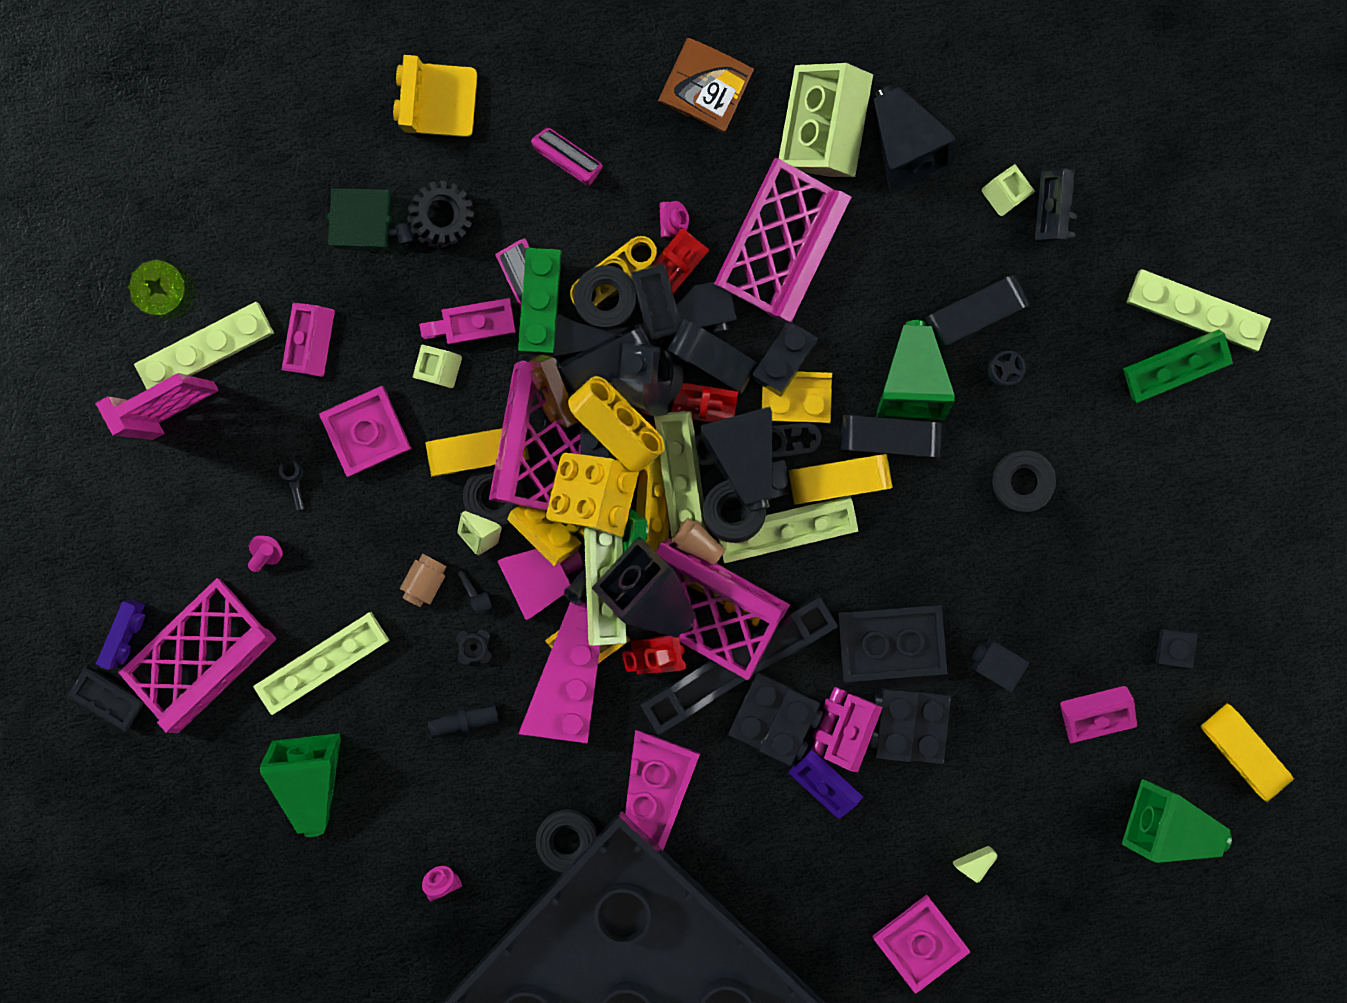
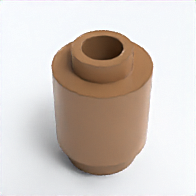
(423, 580)

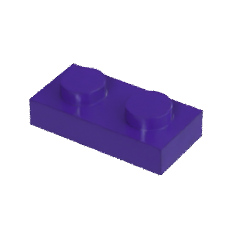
(116, 647)
(825, 784)

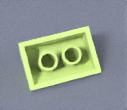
(826, 119)

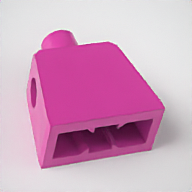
(536, 580)

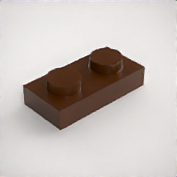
(547, 377)

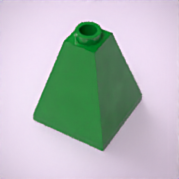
(917, 378)
(303, 779)
(1171, 828)

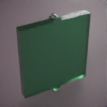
(359, 217)

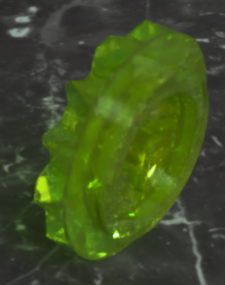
(170, 280)

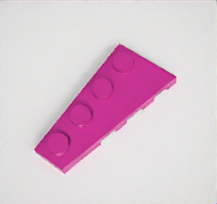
(567, 685)
(657, 784)

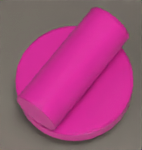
(673, 218)
(264, 551)
(440, 882)

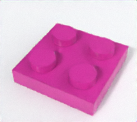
(365, 431)
(921, 944)

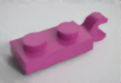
(472, 322)

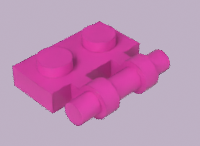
(852, 730)

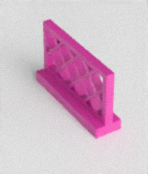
(810, 247)
(143, 413)
(513, 443)
(734, 589)
(209, 682)

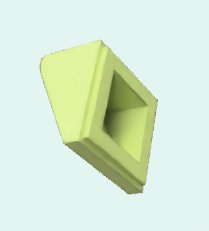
(1007, 190)
(437, 366)
(478, 532)
(977, 863)

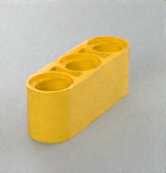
(624, 260)
(616, 424)
(465, 452)
(840, 479)
(1247, 752)

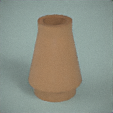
(698, 541)

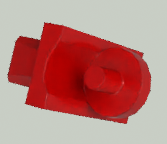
(681, 257)
(706, 402)
(654, 655)

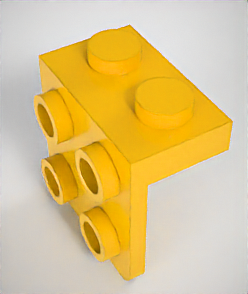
(435, 98)
(592, 493)

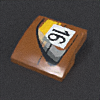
(706, 84)

